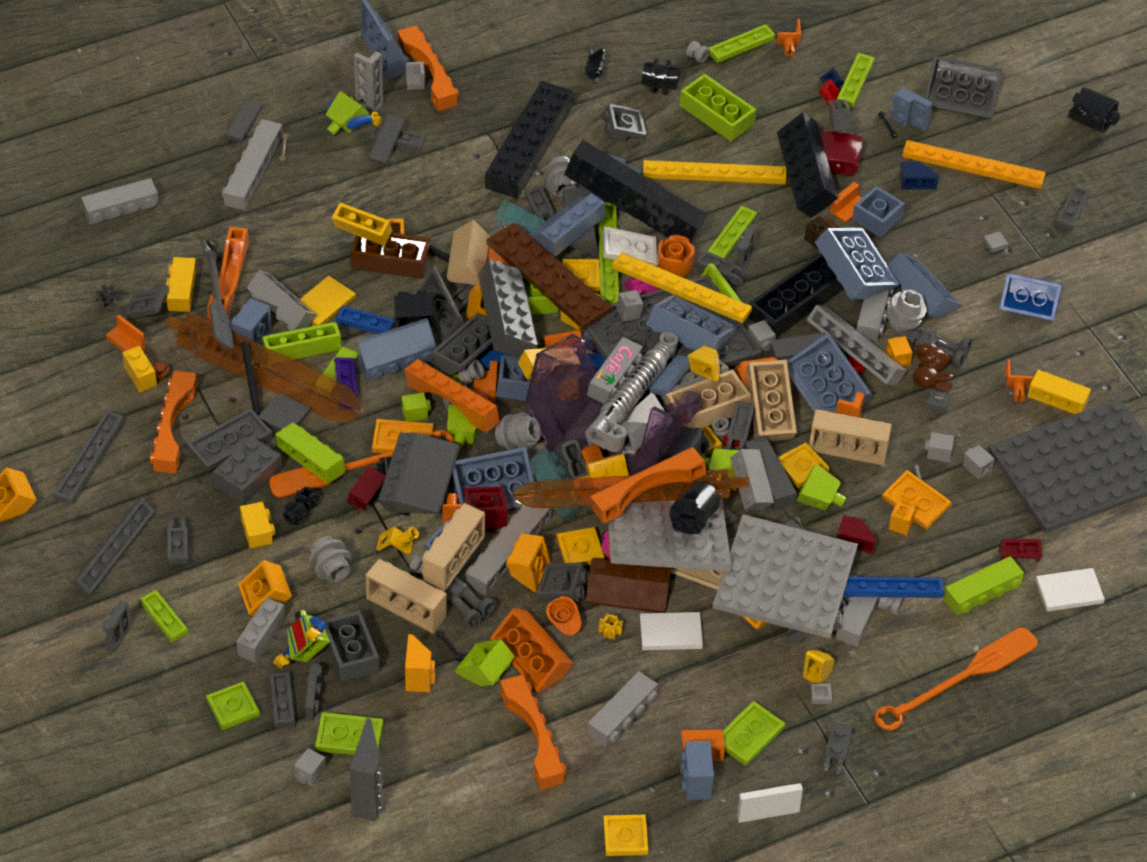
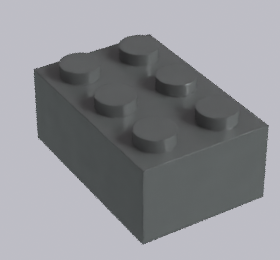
(247, 470)
(351, 646)

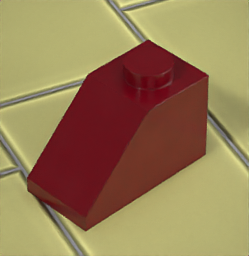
(856, 531)

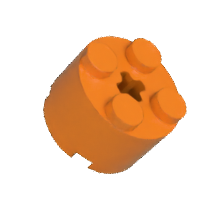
(676, 255)

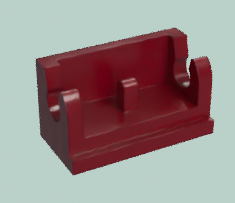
(366, 488)
(1021, 549)

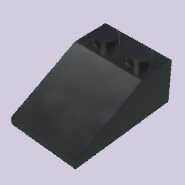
(412, 308)

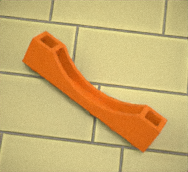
(415, 46)
(233, 260)
(181, 392)
(476, 408)
(680, 468)
(518, 699)

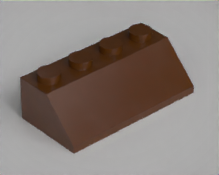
(400, 256)
(628, 586)

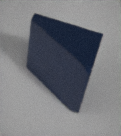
(834, 76)

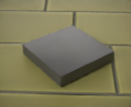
(284, 411)

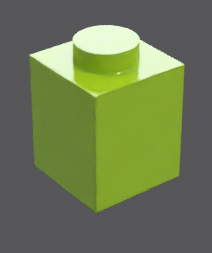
(415, 407)

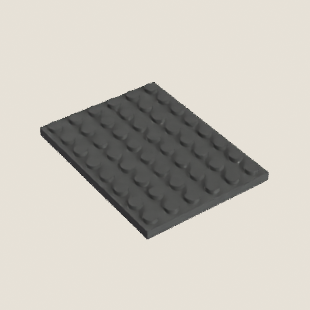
(610, 329)
(1077, 465)

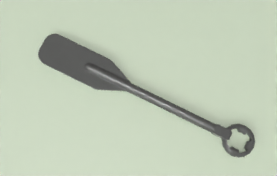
(219, 319)

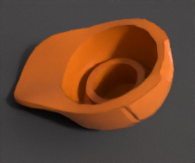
(564, 615)

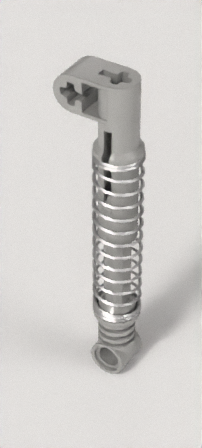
(605, 428)

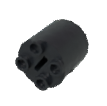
(1094, 110)
(687, 439)
(694, 507)

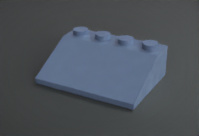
(381, 40)
(855, 262)
(691, 324)
(825, 375)
(504, 469)

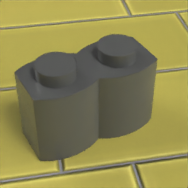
(570, 454)

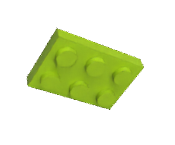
(342, 732)
(751, 733)

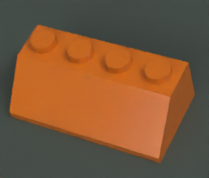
(534, 650)

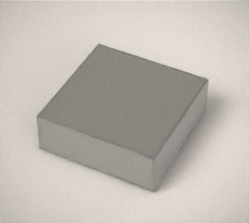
(995, 241)
(821, 693)

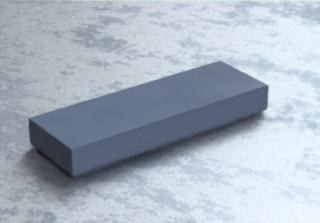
(670, 375)

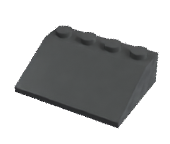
(963, 87)
(418, 474)
(366, 777)

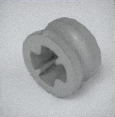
(716, 426)

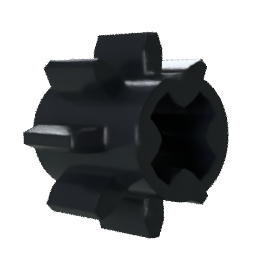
(103, 298)
(383, 465)
(307, 497)
(295, 513)

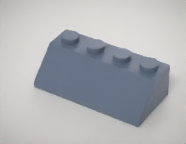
(569, 223)
(916, 277)
(395, 349)

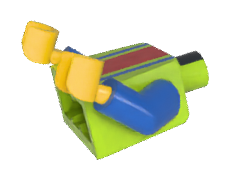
(348, 114)
(305, 639)

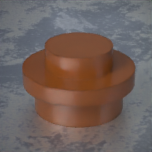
(161, 370)

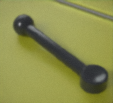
(882, 115)
(459, 656)

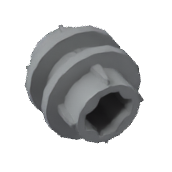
(555, 177)
(906, 310)
(518, 431)
(330, 559)

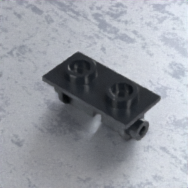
(595, 64)

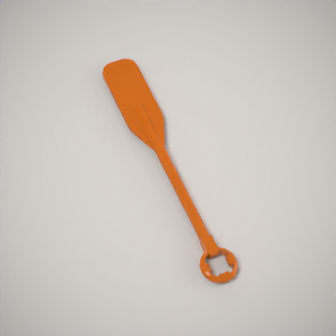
(291, 481)
(987, 660)

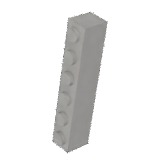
(252, 164)
(857, 345)
(492, 563)

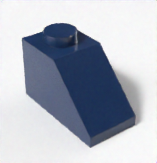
(917, 176)

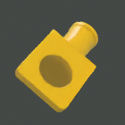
(399, 539)

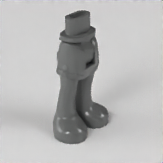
(961, 349)
(472, 618)

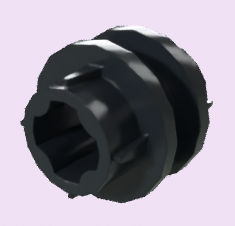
(660, 76)

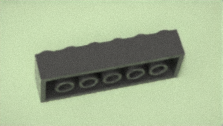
(507, 308)

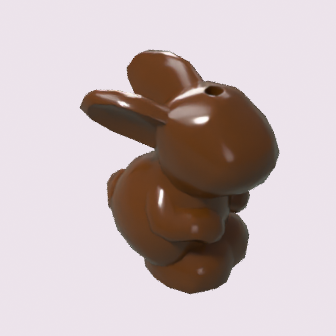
(932, 361)

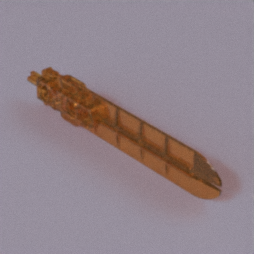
(268, 358)
(578, 491)

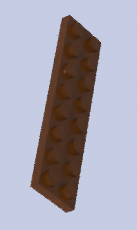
(549, 276)

